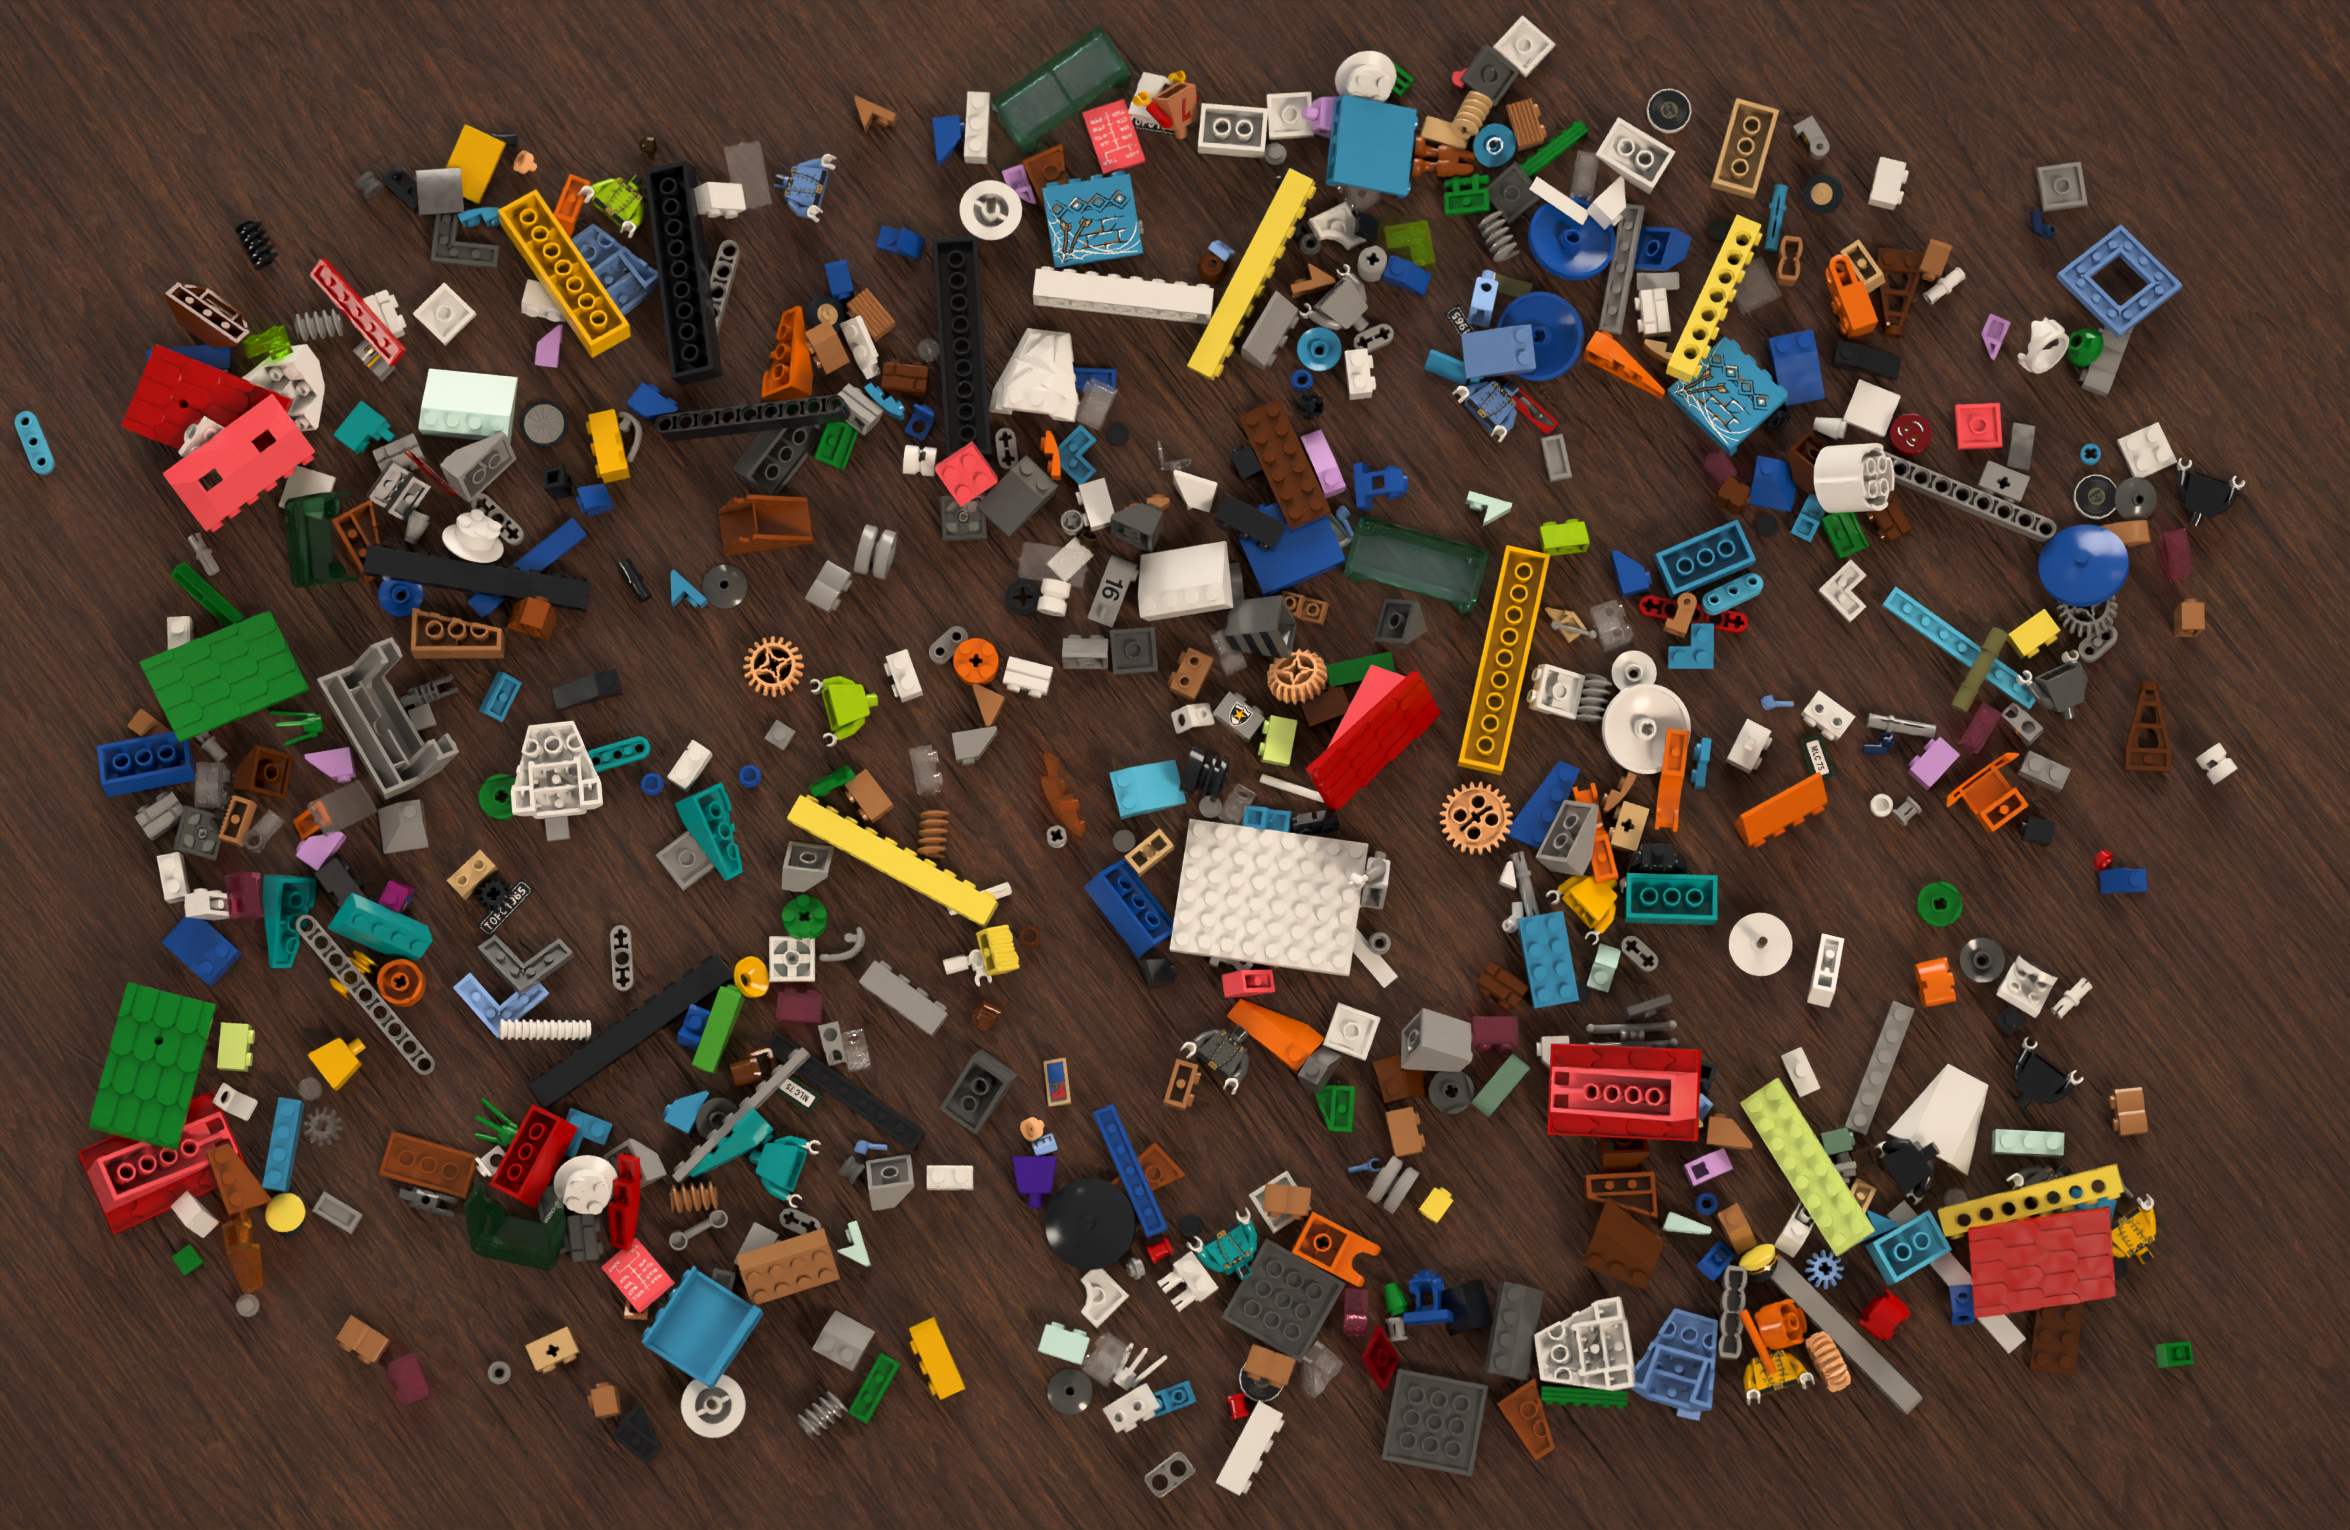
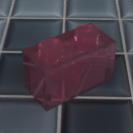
(1979, 729)
(244, 896)
(800, 1007)
(1494, 1031)
(409, 1379)

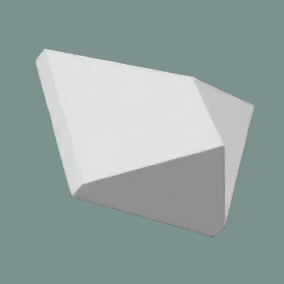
(1195, 491)

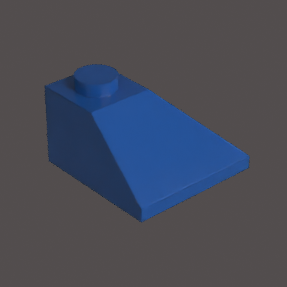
(1660, 248)
(1772, 485)

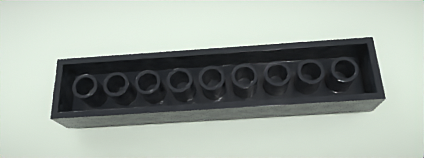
(683, 274)
(961, 344)

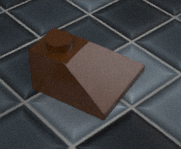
(1802, 461)
(264, 773)
(1397, 1083)
(1622, 1154)

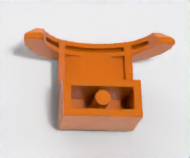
(1990, 795)

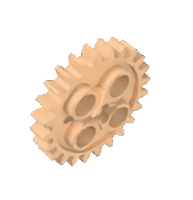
(1488, 834)

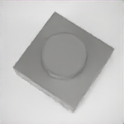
(780, 735)

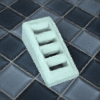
(1684, 1225)

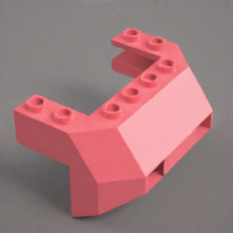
(239, 463)

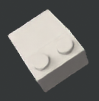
(1635, 155)

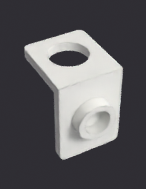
(1195, 716)
(235, 1103)
(484, 1163)

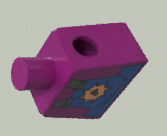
(397, 896)

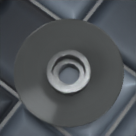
(2126, 496)
(727, 597)
(1990, 952)
(719, 1106)
(1057, 1391)

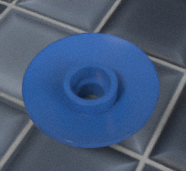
(389, 600)

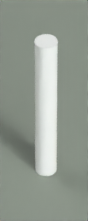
(1290, 787)

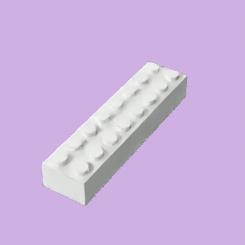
(1123, 295)

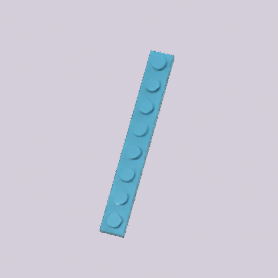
(1955, 644)

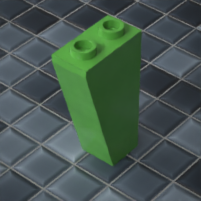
(718, 1028)

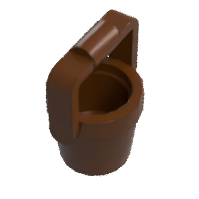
(748, 1071)

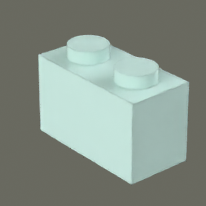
(1064, 1344)

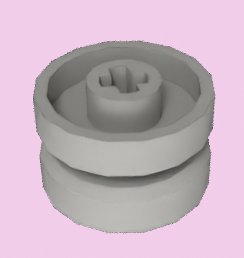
(872, 551)
(1392, 1184)

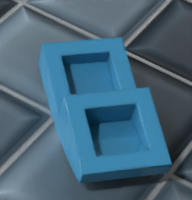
(1808, 518)
(1268, 819)

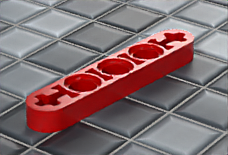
(1703, 617)

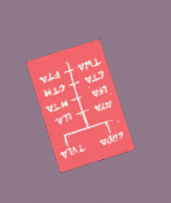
(1113, 137)
(638, 1275)

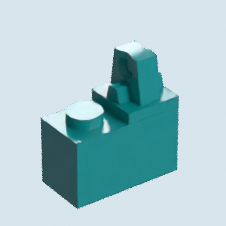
(361, 427)

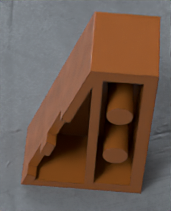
(356, 531)
(533, 617)
(1629, 1191)

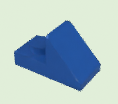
(900, 242)
(2123, 881)
(693, 1027)
(1715, 1260)

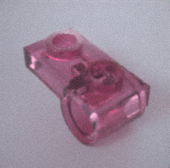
(1355, 1312)

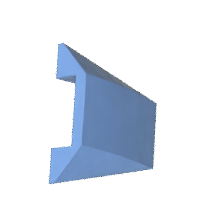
(619, 271)
(1680, 1363)

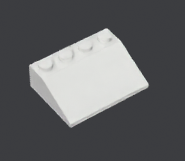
(1184, 581)

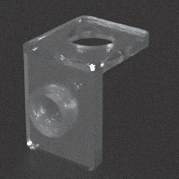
(1172, 465)
(1236, 805)
(856, 1051)

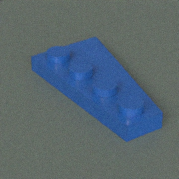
(1540, 811)

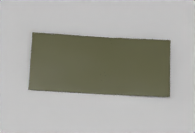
(1512, 286)

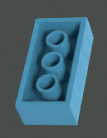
(1704, 559)
(1547, 959)

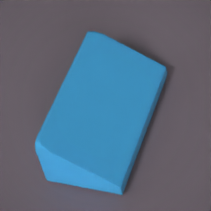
(1446, 367)
(500, 696)

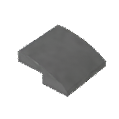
(439, 191)
(398, 490)

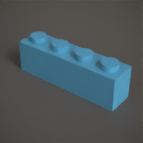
(283, 1145)

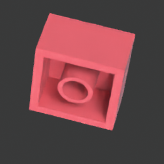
(966, 474)

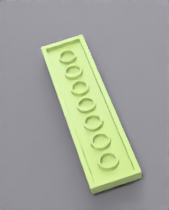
(1807, 1167)

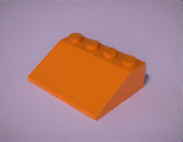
(1782, 810)

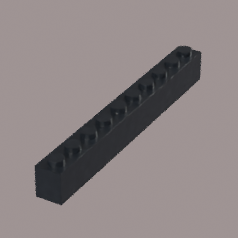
(475, 578)
(631, 1032)

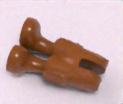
(1447, 160)

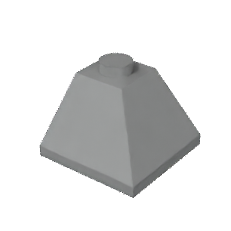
(403, 827)
(805, 865)
(650, 1164)
(889, 1180)

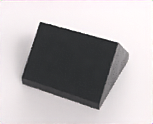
(1468, 1306)

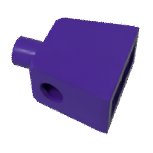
(1034, 1177)

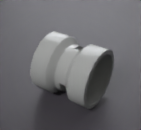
(1069, 519)

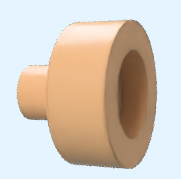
(524, 162)
(1032, 1128)

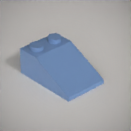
(1498, 351)

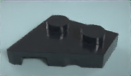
(638, 1434)

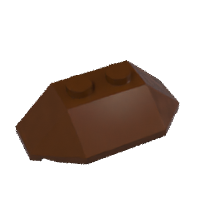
(207, 315)

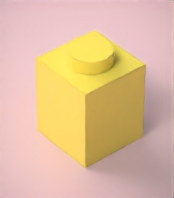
(1436, 1204)

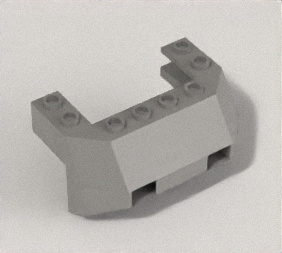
(379, 725)

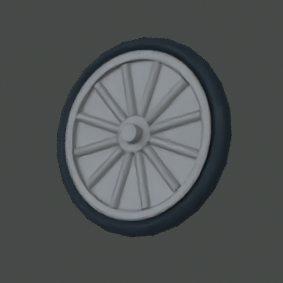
(544, 424)

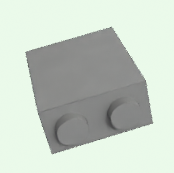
(1436, 1043)

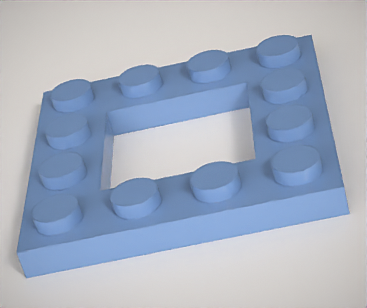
(2118, 319)

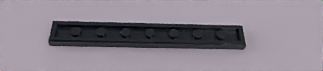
(849, 1094)

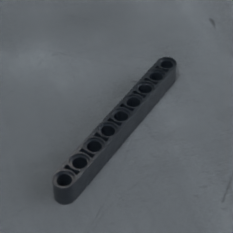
(761, 422)

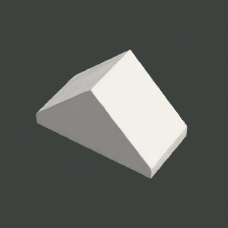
(194, 1214)

